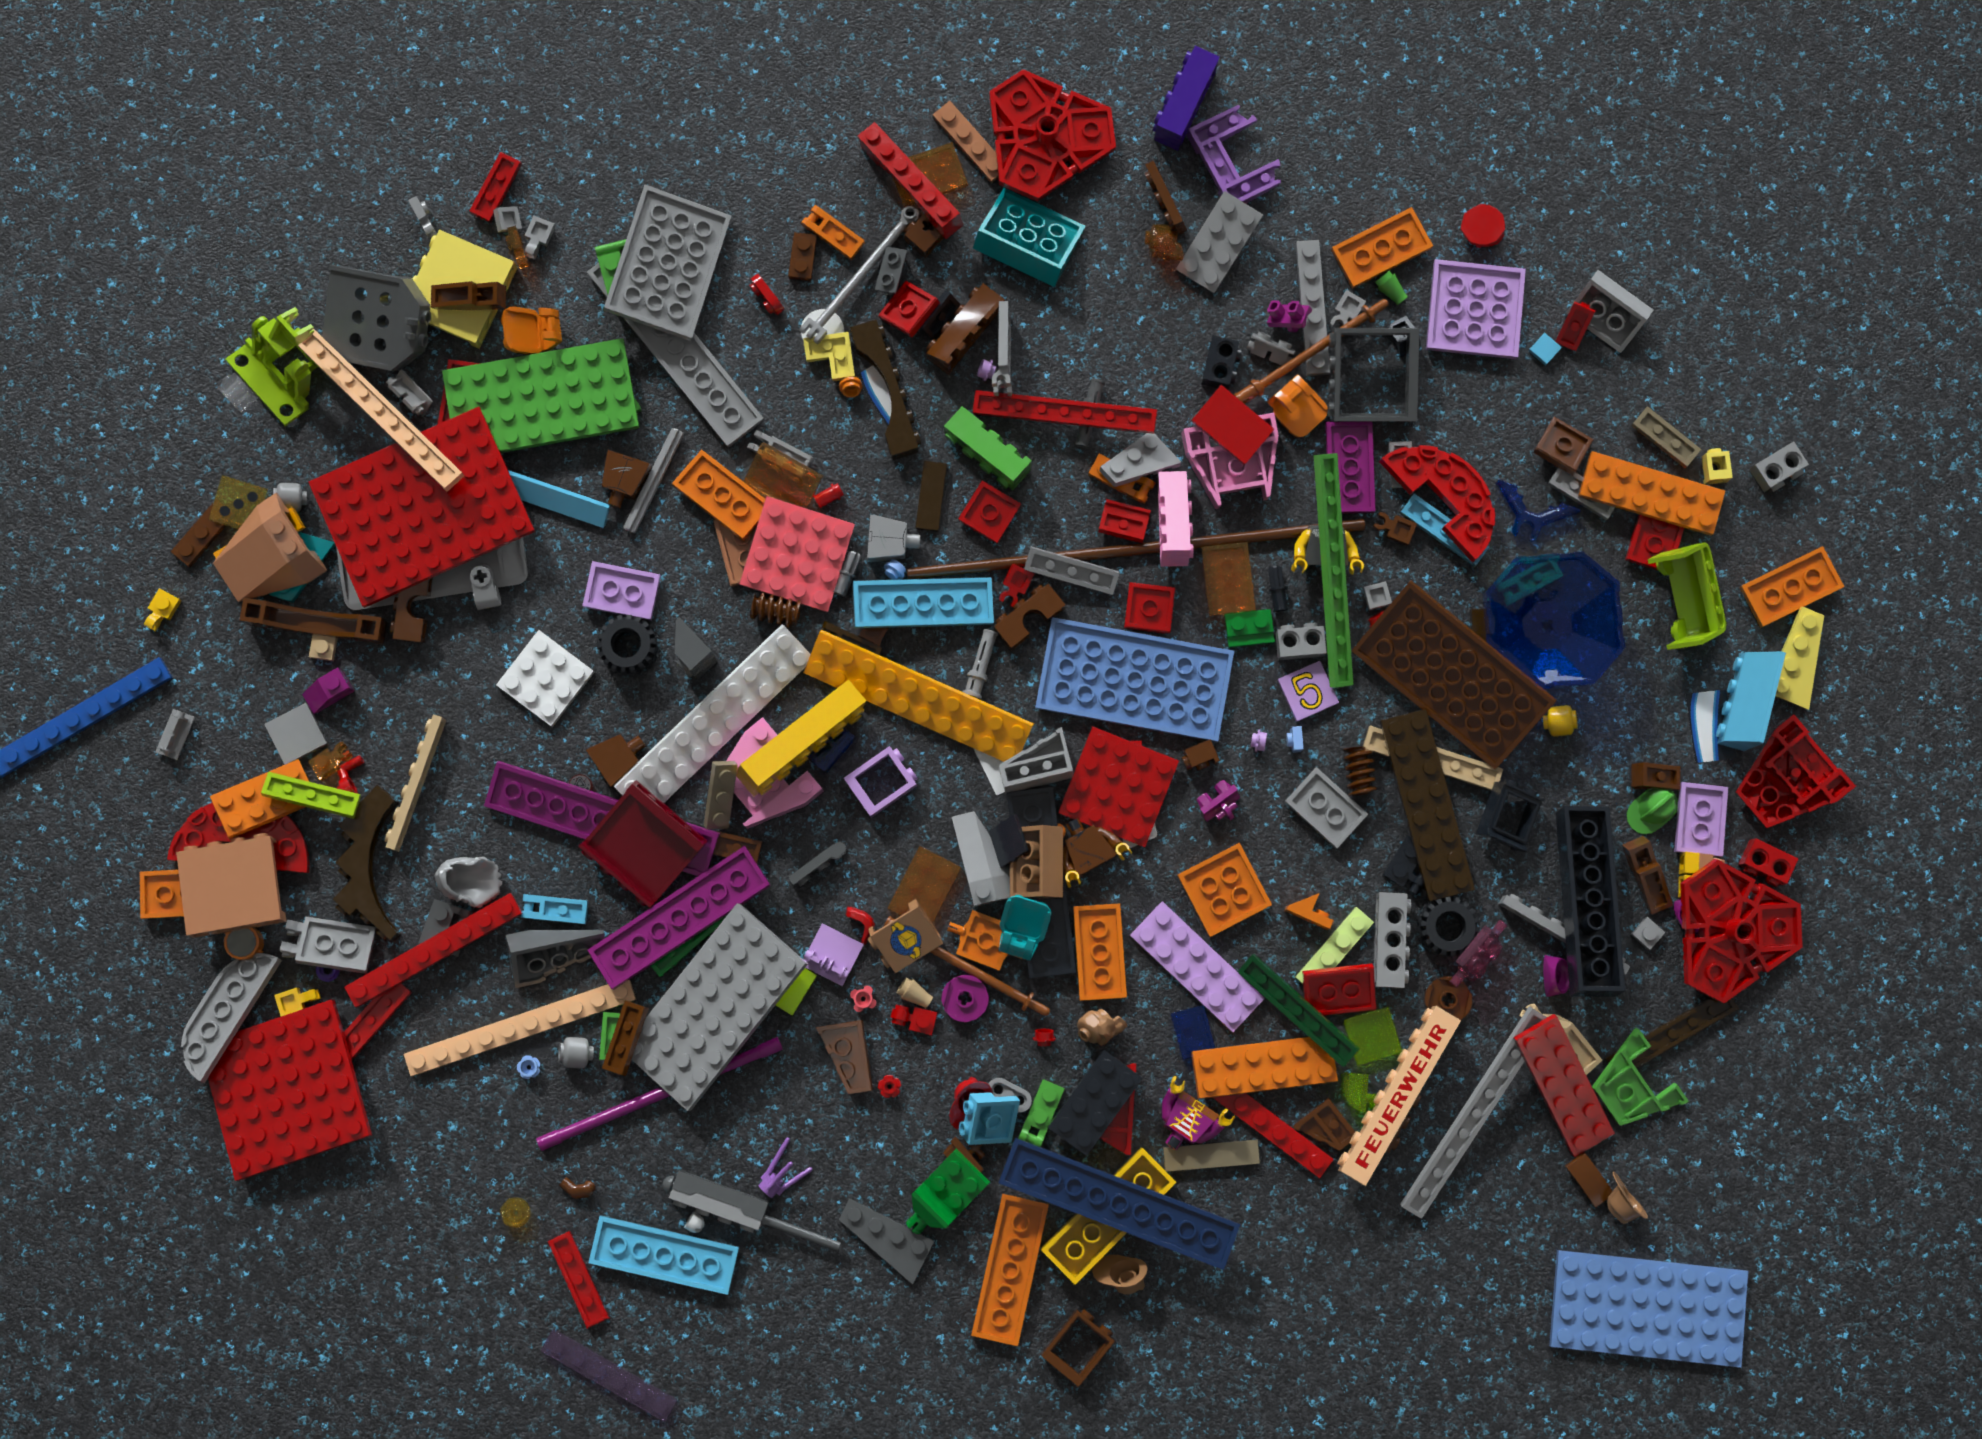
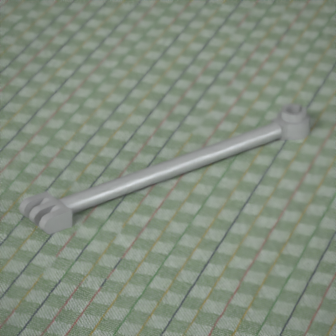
(817, 326)

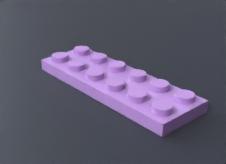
(1197, 966)

